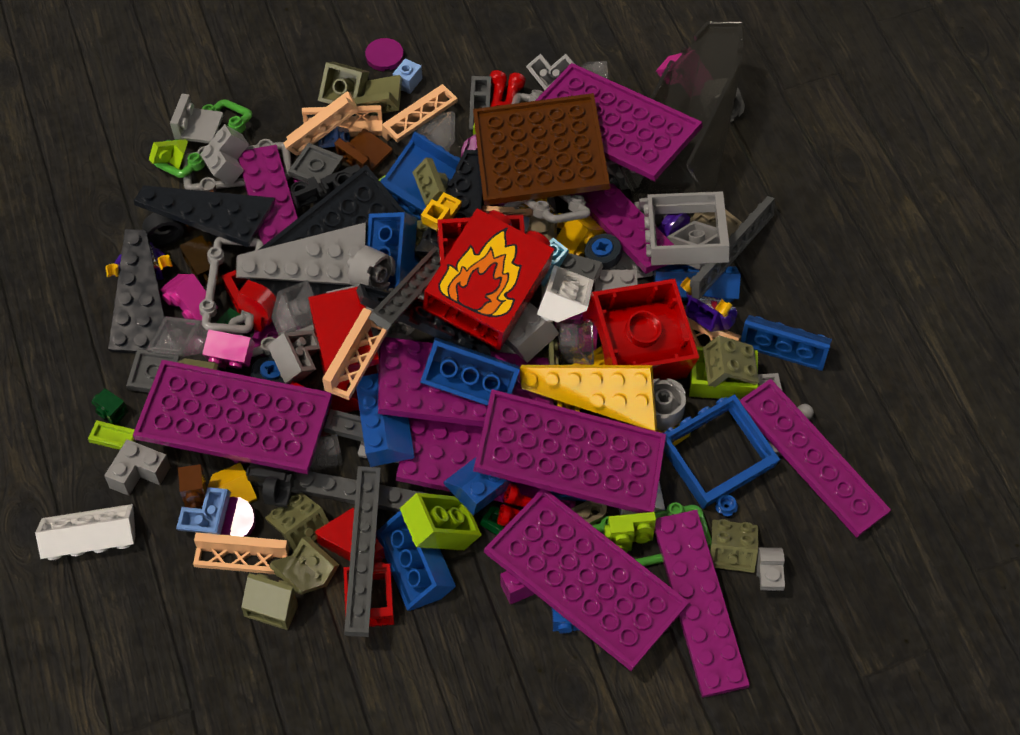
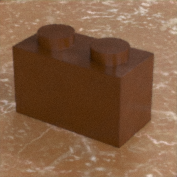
(192, 485)

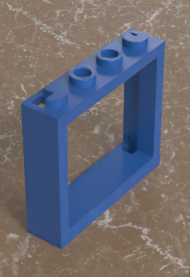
(750, 429)

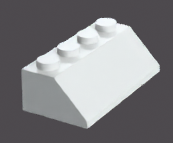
(564, 295)
(86, 532)

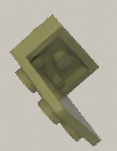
(306, 568)

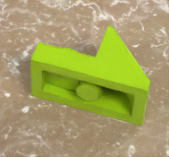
(168, 151)

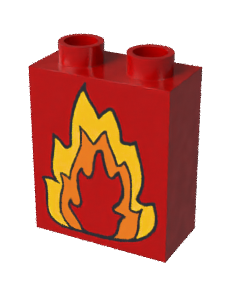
(488, 277)

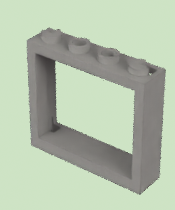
(686, 203)

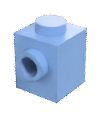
(410, 73)

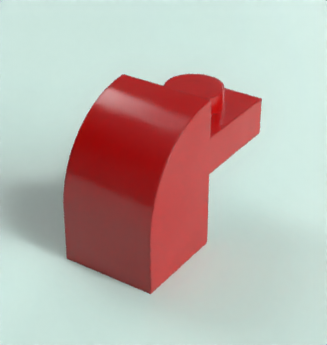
(258, 301)

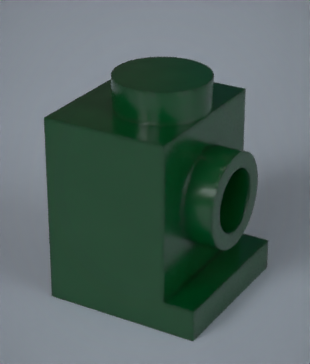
(109, 406)

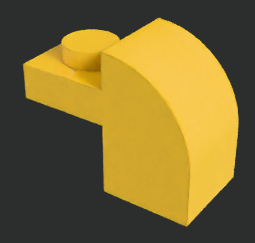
(444, 208)

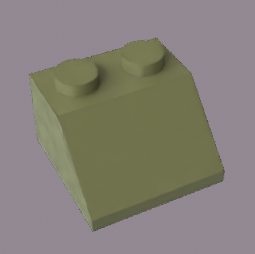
(340, 79)

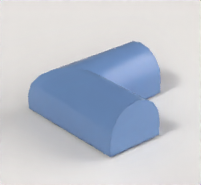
(210, 517)

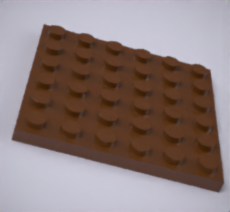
(540, 149)

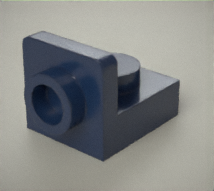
(328, 140)

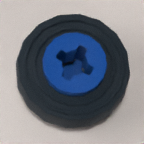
(613, 250)
(265, 365)

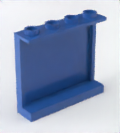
(400, 179)

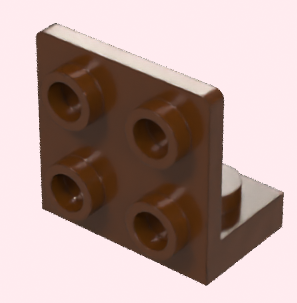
(363, 150)

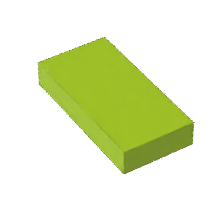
(110, 435)

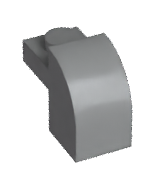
(770, 568)

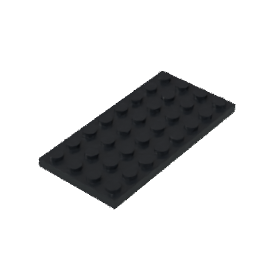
(341, 208)

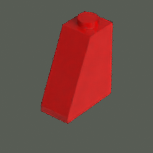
(338, 537)

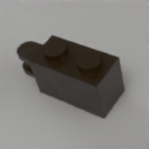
(195, 256)

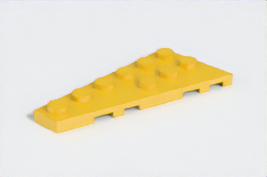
(609, 390)

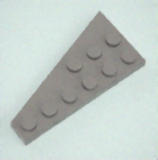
(313, 258)

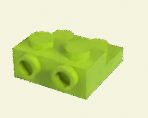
(630, 528)

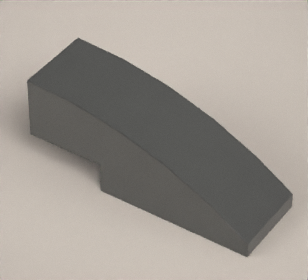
(479, 96)

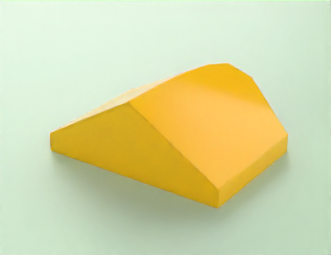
(234, 480)

